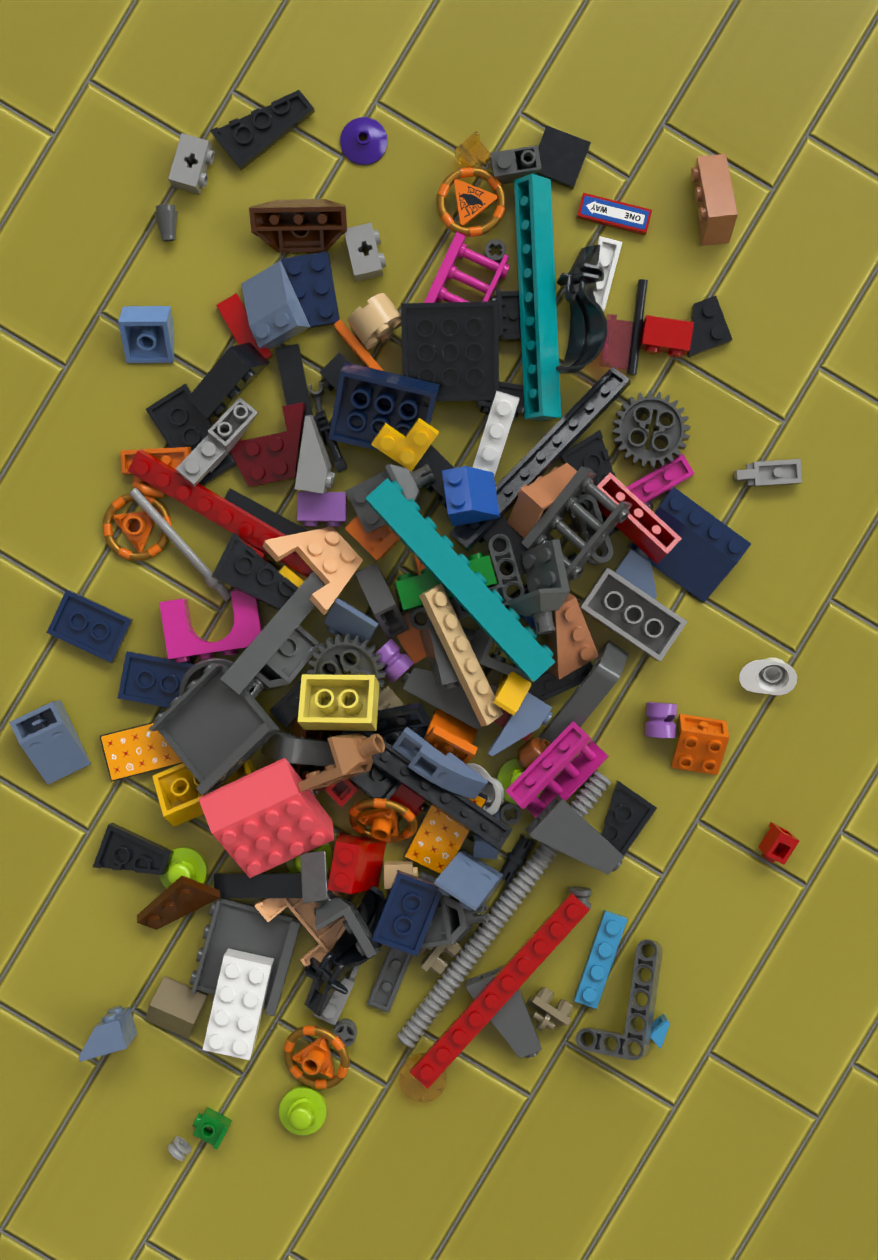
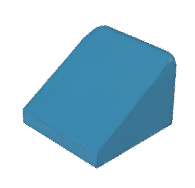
(659, 1030)

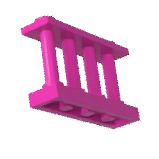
(449, 271)
(551, 763)

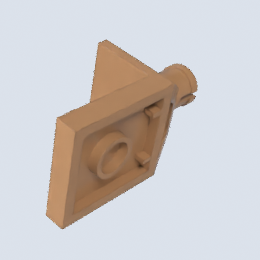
(351, 757)

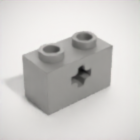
(189, 151)
(364, 266)

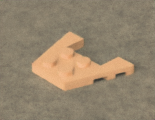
(326, 555)
(306, 915)

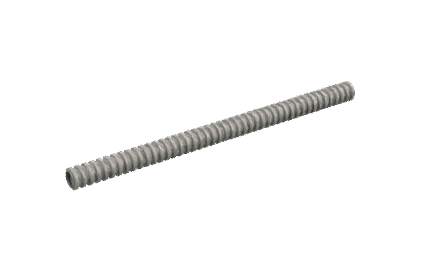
(499, 915)

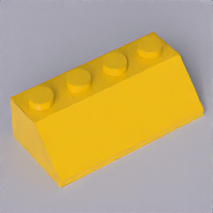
(179, 794)

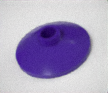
(366, 151)

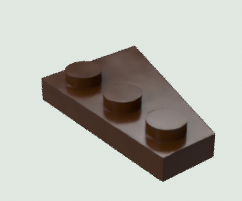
(177, 901)

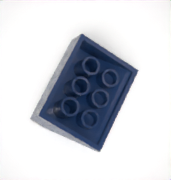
(374, 397)
(706, 547)

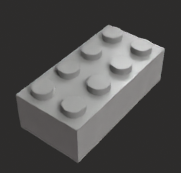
(632, 614)

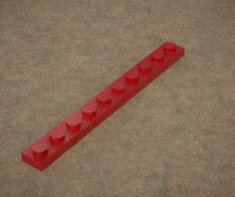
(211, 506)
(499, 990)

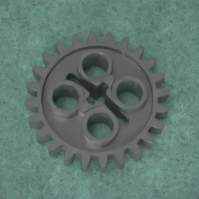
(630, 425)
(366, 662)

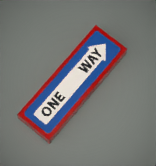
(614, 213)

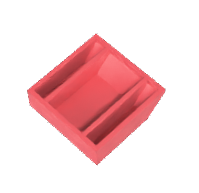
(266, 818)

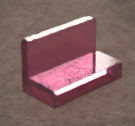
(617, 343)

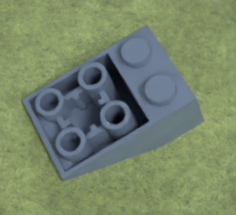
(50, 741)
(468, 880)

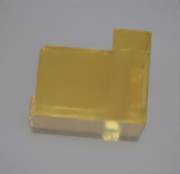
(472, 152)

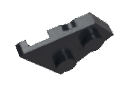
(709, 327)

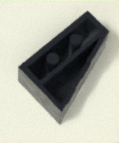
(227, 379)

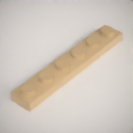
(461, 654)

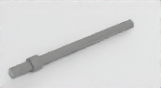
(180, 544)

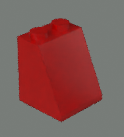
(356, 863)

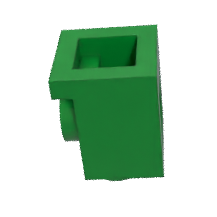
(215, 1120)

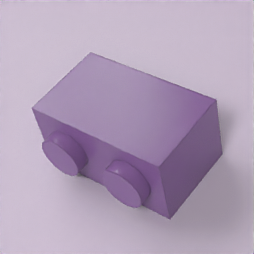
(322, 508)

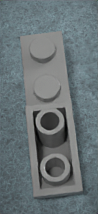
(218, 442)

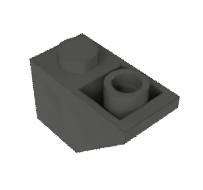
(514, 163)

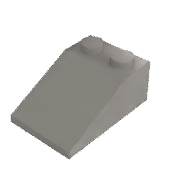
(314, 464)

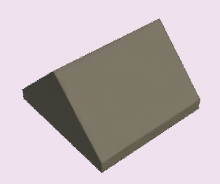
(175, 1007)

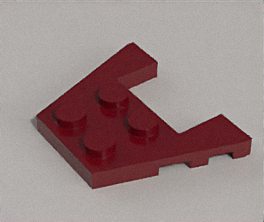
(274, 455)

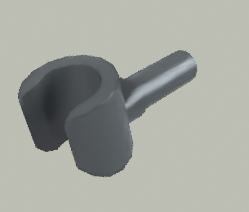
(317, 396)

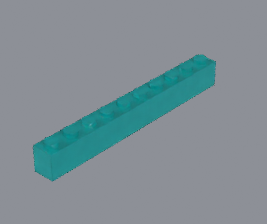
(537, 298)
(459, 580)

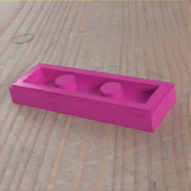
(662, 479)

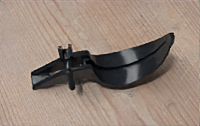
(587, 319)
(343, 956)

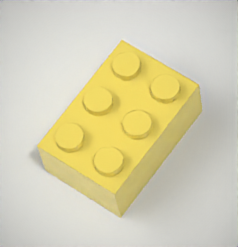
(338, 702)

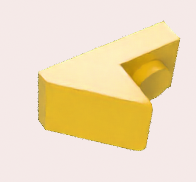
(511, 692)

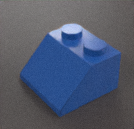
(470, 495)

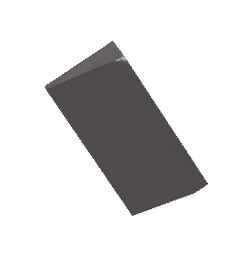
(314, 877)

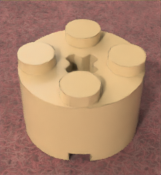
(375, 321)

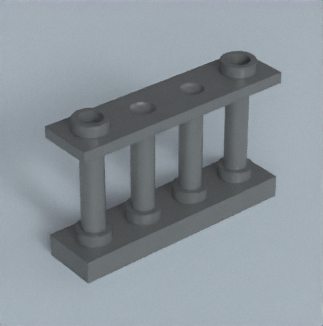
(568, 501)

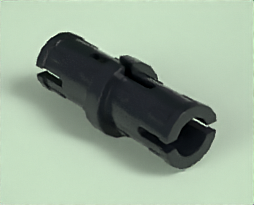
(515, 858)

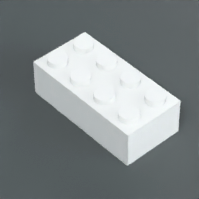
(238, 1004)

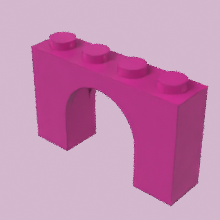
(184, 642)

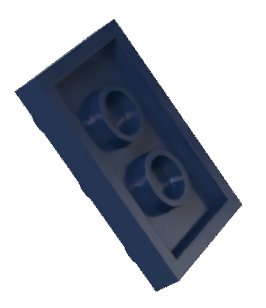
(314, 287)
(89, 626)
(151, 679)
(407, 913)

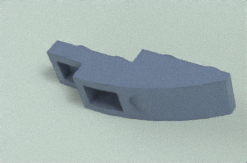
(439, 769)

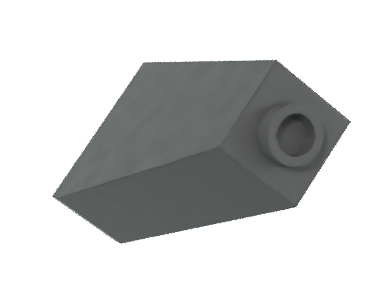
(452, 700)
(572, 835)
(512, 1019)

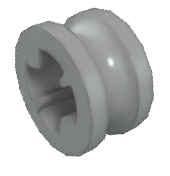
(179, 1148)

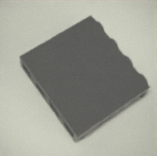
(214, 728)
(244, 929)

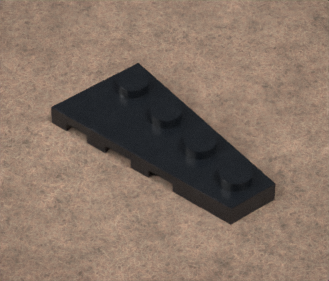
(257, 132)
(594, 455)
(252, 575)

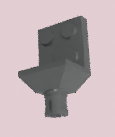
(409, 480)
(546, 585)
(481, 645)
(285, 663)
(337, 908)
(452, 922)

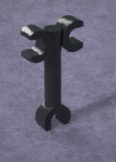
(324, 426)

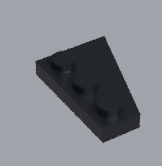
(625, 817)
(130, 851)

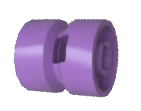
(394, 661)
(660, 720)

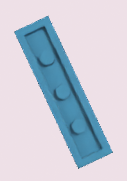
(600, 959)

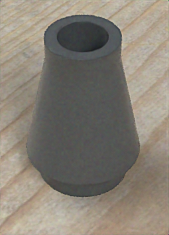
(166, 221)

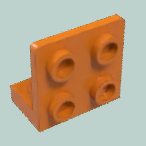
(377, 542)
(451, 735)
(700, 744)

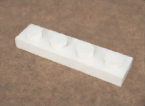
(496, 432)

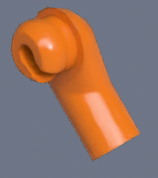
(146, 489)

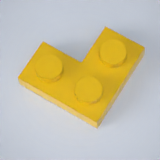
(405, 449)

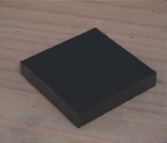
(561, 156)

